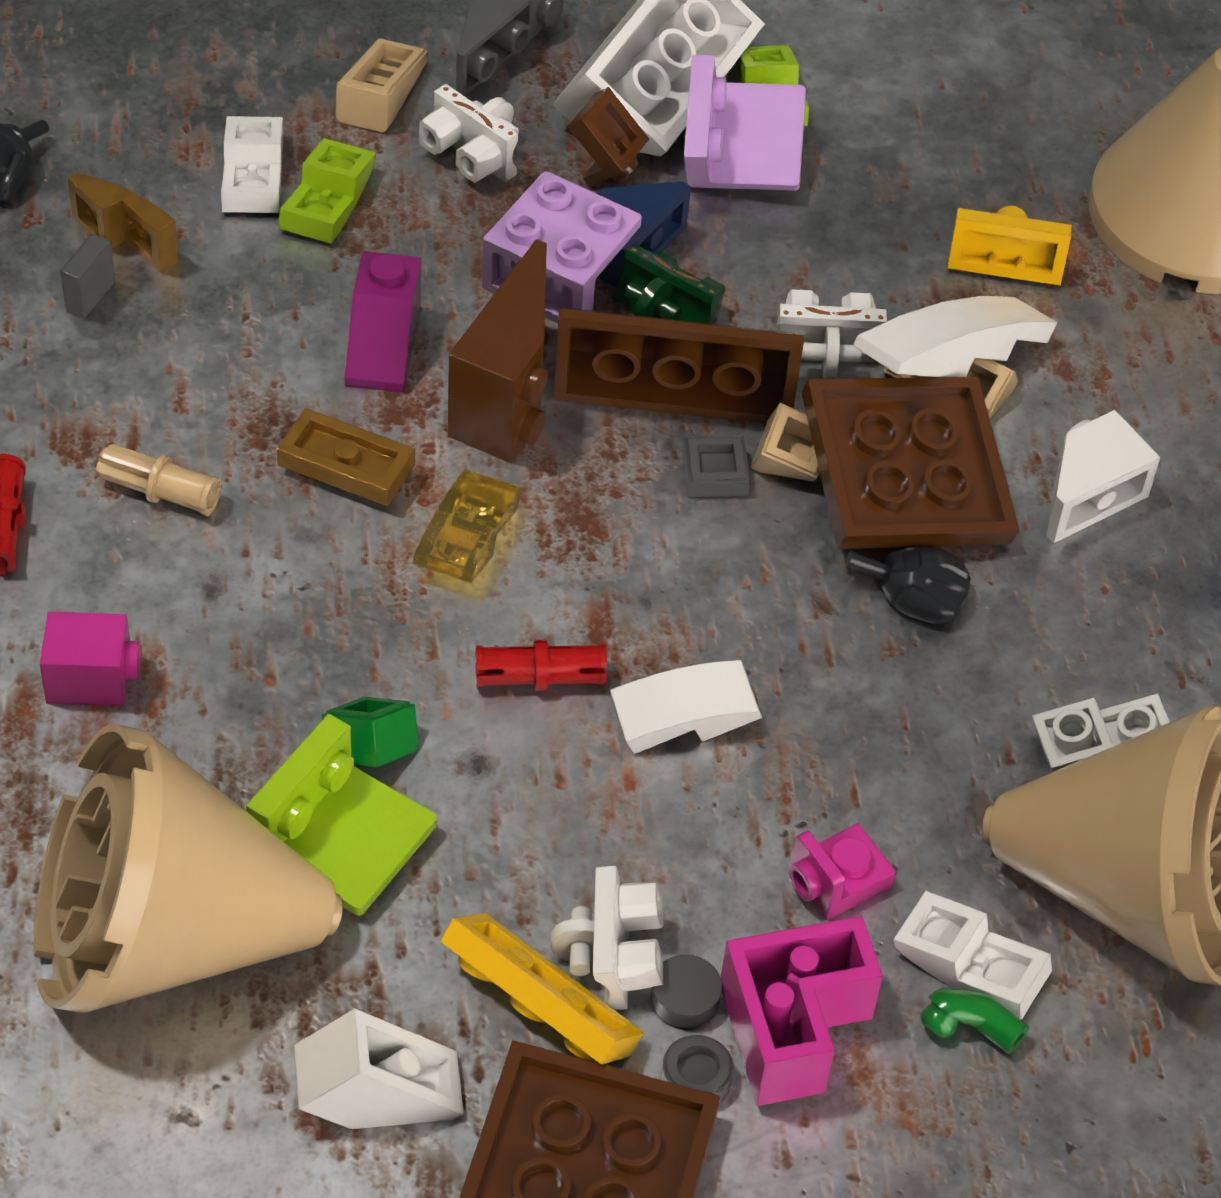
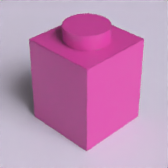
(88, 658)

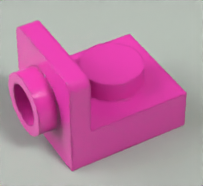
(839, 870)

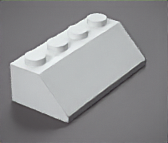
(651, 57)

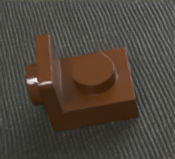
(609, 137)

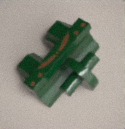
(660, 289)

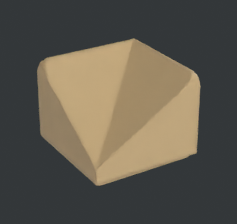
(787, 446)

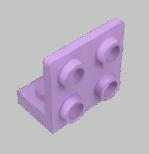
(742, 132)
(580, 235)

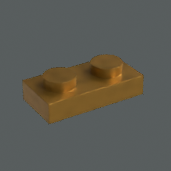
(346, 456)

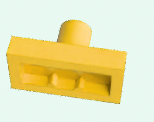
(1009, 245)

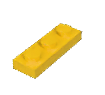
(541, 989)

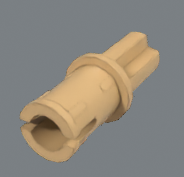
(159, 478)

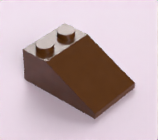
(499, 365)

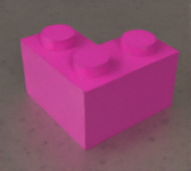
(786, 994)

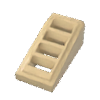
(378, 84)

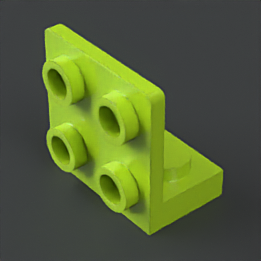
(341, 816)

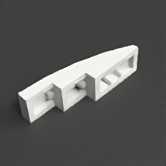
(952, 333)

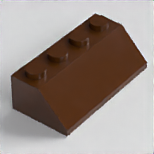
(675, 365)

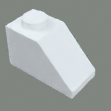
(1099, 474)
(376, 1075)

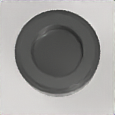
(688, 991)
(699, 1064)

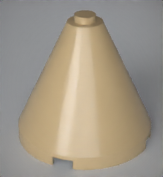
(1161, 185)
(1131, 840)
(164, 881)

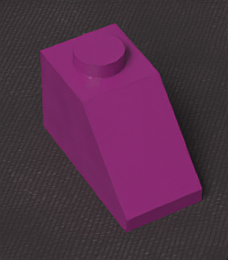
(383, 321)

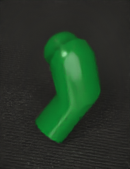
(974, 1009)

